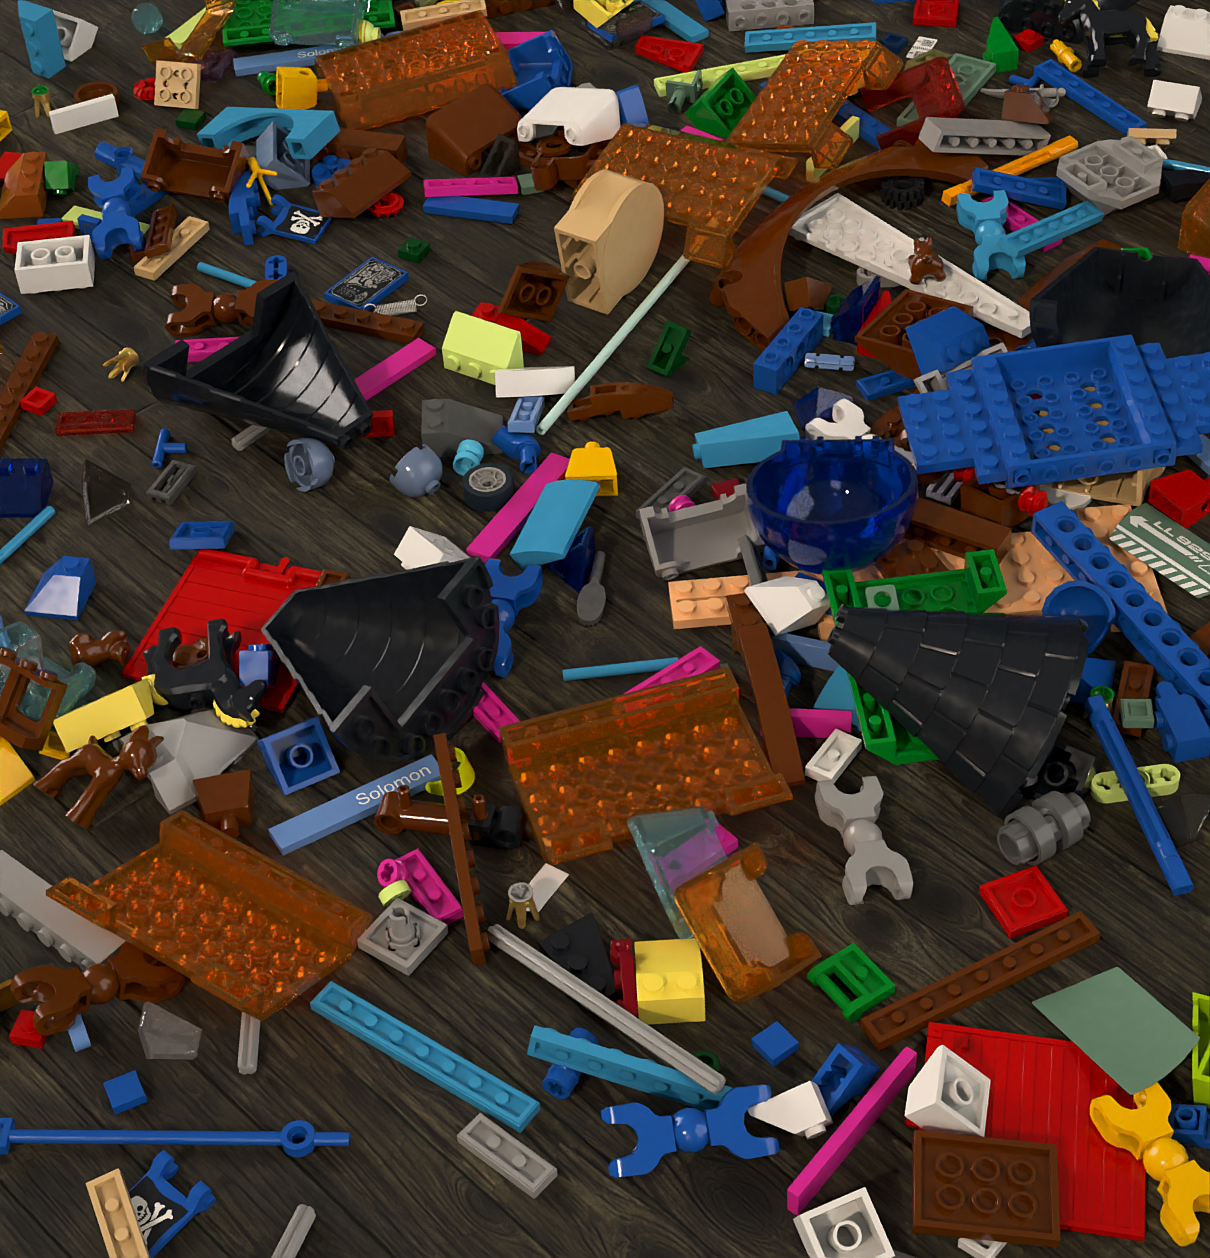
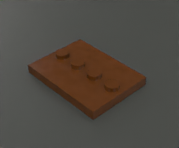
(985, 1188)

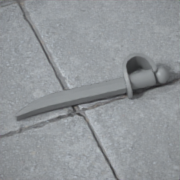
(1043, 93)

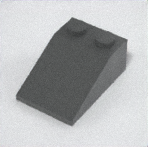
(451, 422)

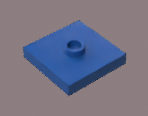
(202, 535)

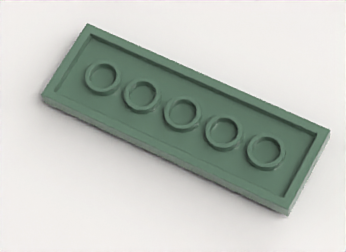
(970, 78)

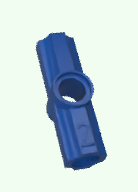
(119, 157)

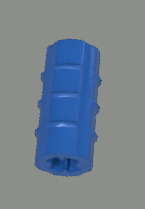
(560, 1079)

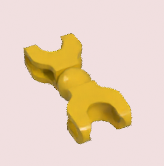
(1148, 1137)

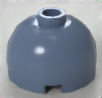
(309, 463)
(418, 472)

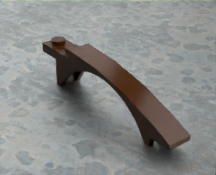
(754, 644)

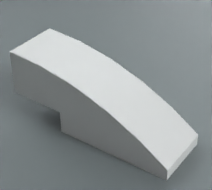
(534, 381)

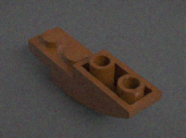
(629, 398)

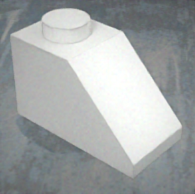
(796, 1111)

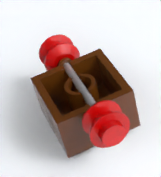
(996, 502)

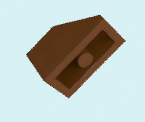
(806, 294)

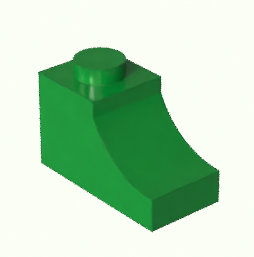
(60, 176)

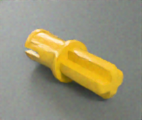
(1066, 55)

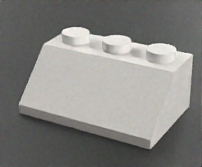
(1186, 32)

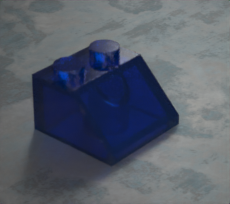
(855, 310)
(24, 487)

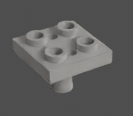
(396, 931)

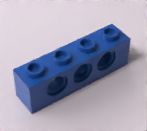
(788, 351)

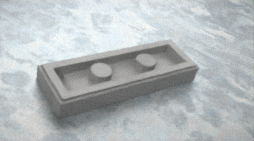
(507, 1155)

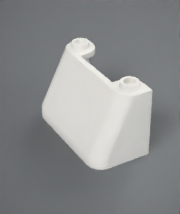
(585, 113)

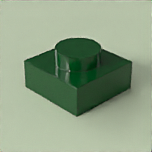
(414, 250)

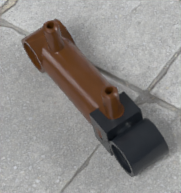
(486, 826)

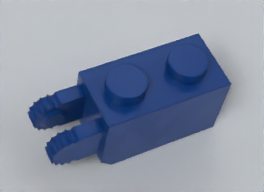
(1180, 724)

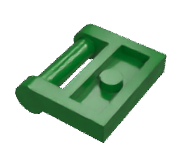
(858, 975)

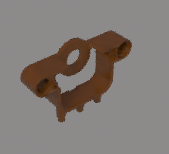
(549, 170)

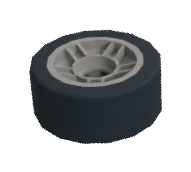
(487, 487)

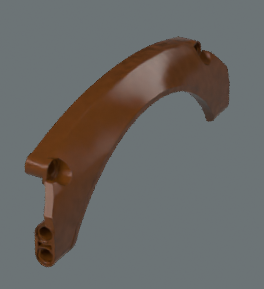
(753, 276)

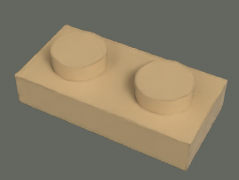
(1161, 137)

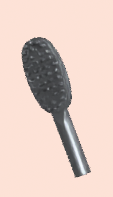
(592, 596)

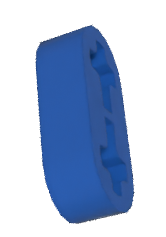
(271, 271)

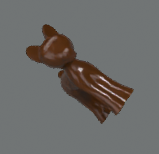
(137, 755)

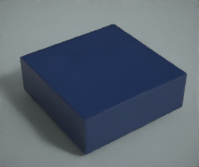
(894, 42)

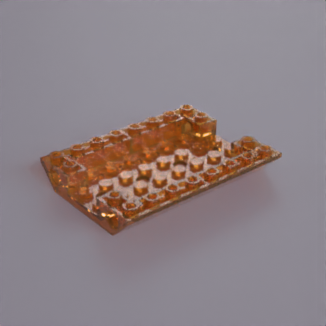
(414, 70)

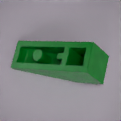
(1001, 48)

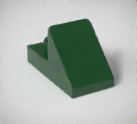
(668, 351)

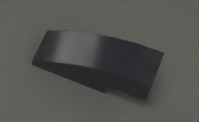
(1183, 183)

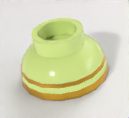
(368, 32)

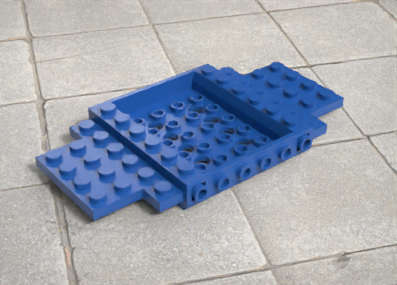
(991, 425)

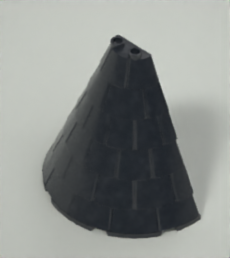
(273, 376)
(392, 654)
(969, 685)

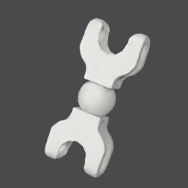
(848, 425)

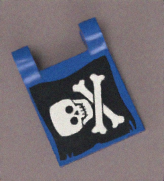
(293, 222)
(161, 1207)

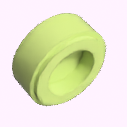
(395, 890)

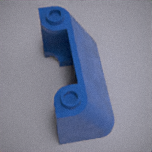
(538, 68)

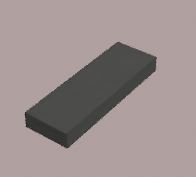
(683, 483)

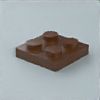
(910, 559)

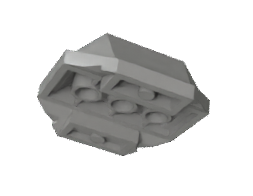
(1112, 173)

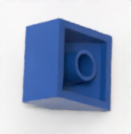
(298, 756)

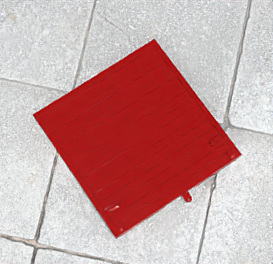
(233, 590)
(1044, 1096)

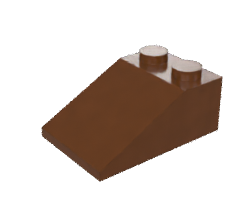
(534, 291)

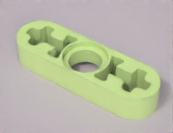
(1155, 787)

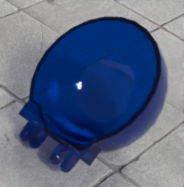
(833, 502)

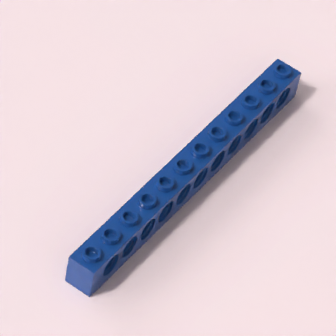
(1137, 613)

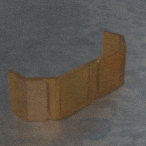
(199, 39)

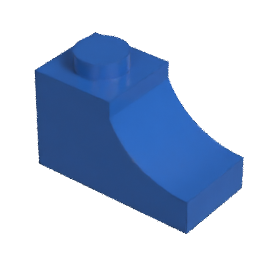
(844, 1076)

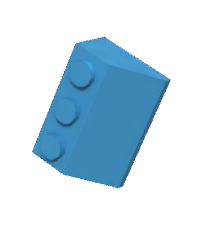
(41, 38)

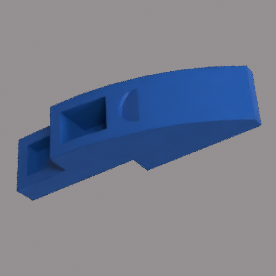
(243, 208)

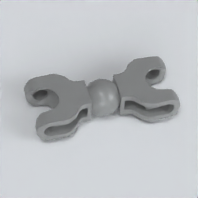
(870, 857)

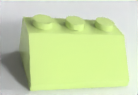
(480, 347)

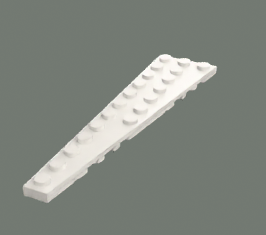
(873, 244)

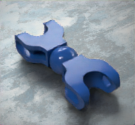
(117, 223)
(511, 596)
(690, 1130)

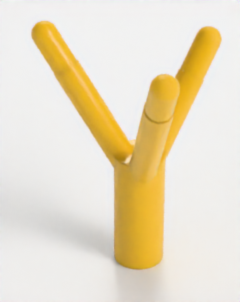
(257, 173)

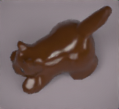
(925, 263)
(94, 652)

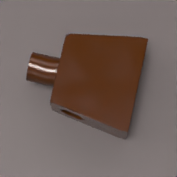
(227, 801)

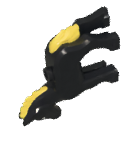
(1112, 28)
(206, 681)

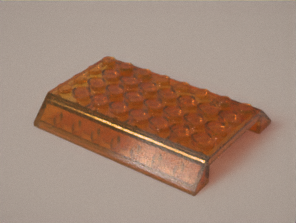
(805, 94)
(701, 182)
(636, 756)
(222, 916)

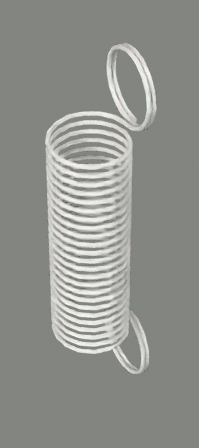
(392, 313)

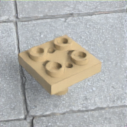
(185, 85)

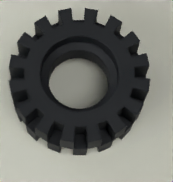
(902, 191)

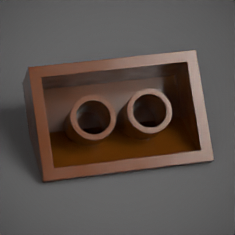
(1025, 106)

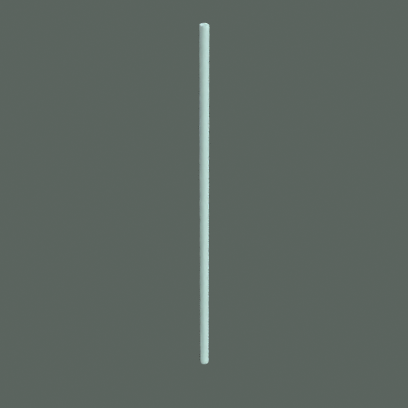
(610, 347)

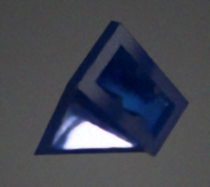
(818, 404)
(578, 562)

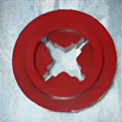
(145, 89)
(387, 205)

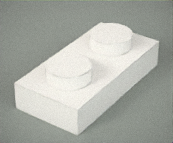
(833, 756)

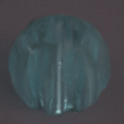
(147, 18)

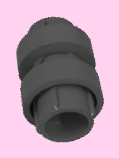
(1037, 831)

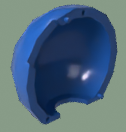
(1086, 602)

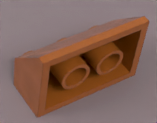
(25, 188)

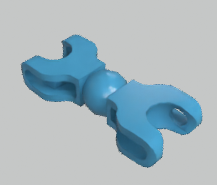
(986, 223)

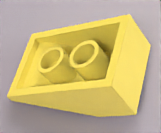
(669, 981)

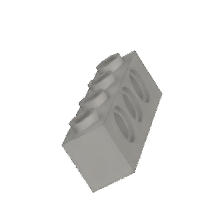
(768, 13)

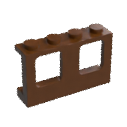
(15, 725)

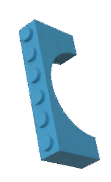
(307, 128)

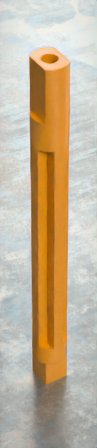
(1019, 166)

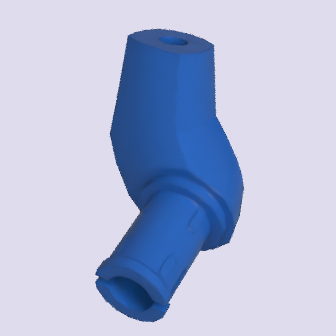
(518, 447)
(788, 670)

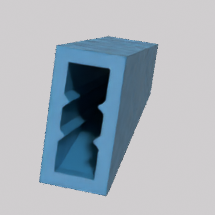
(744, 441)

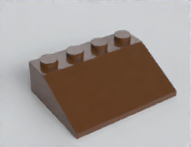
(886, 333)

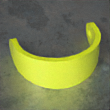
(466, 774)

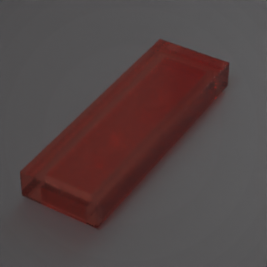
(95, 422)

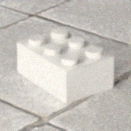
(55, 264)

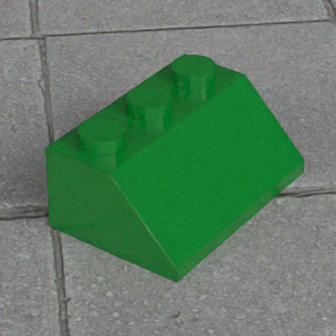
(721, 104)

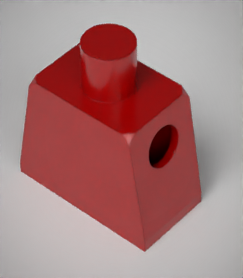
(1181, 497)

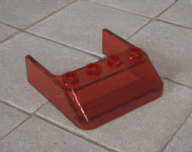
(932, 91)

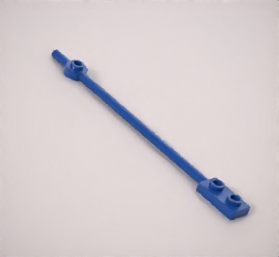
(290, 1134)

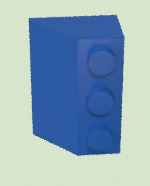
(946, 340)

